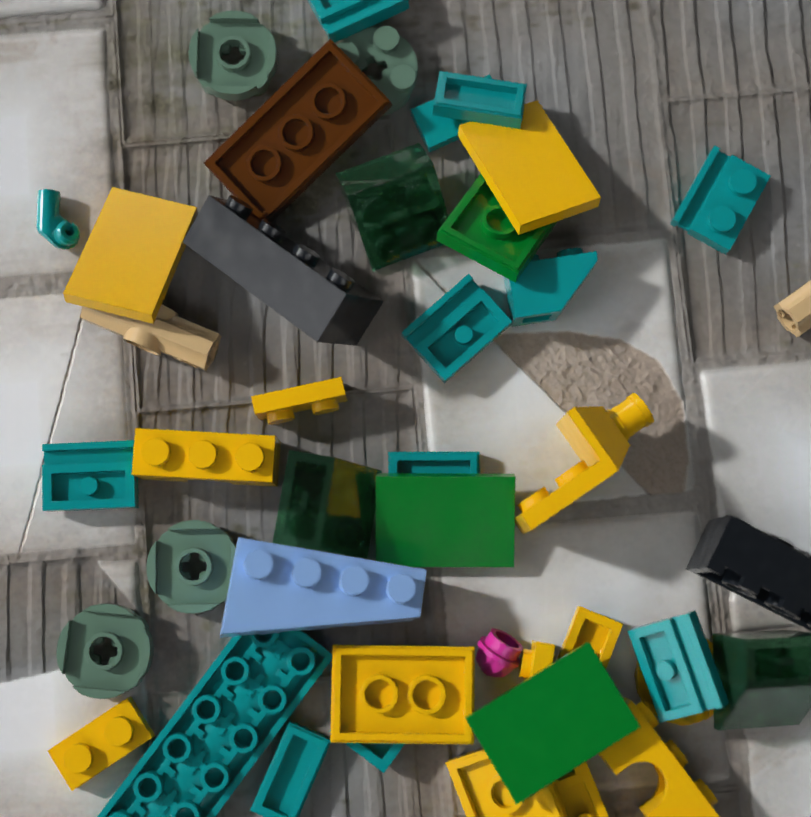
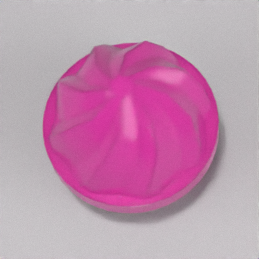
(498, 653)

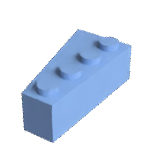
(307, 589)

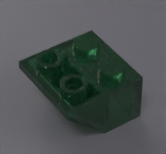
(395, 205)
(326, 505)
(763, 678)

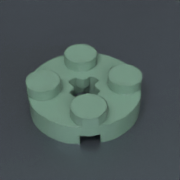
(216, 38)
(392, 51)
(174, 549)
(84, 668)

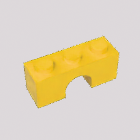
(206, 456)
(675, 791)

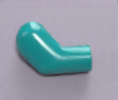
(50, 222)

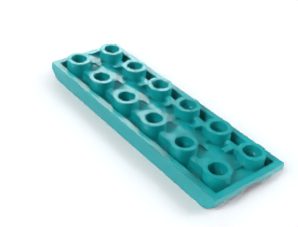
(221, 727)

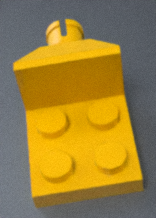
(600, 443)

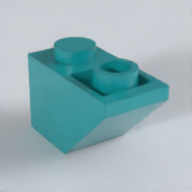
(547, 286)

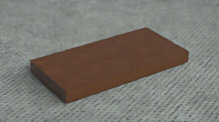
(298, 132)

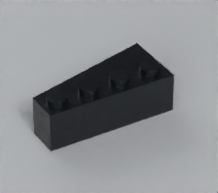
(282, 273)
(755, 568)

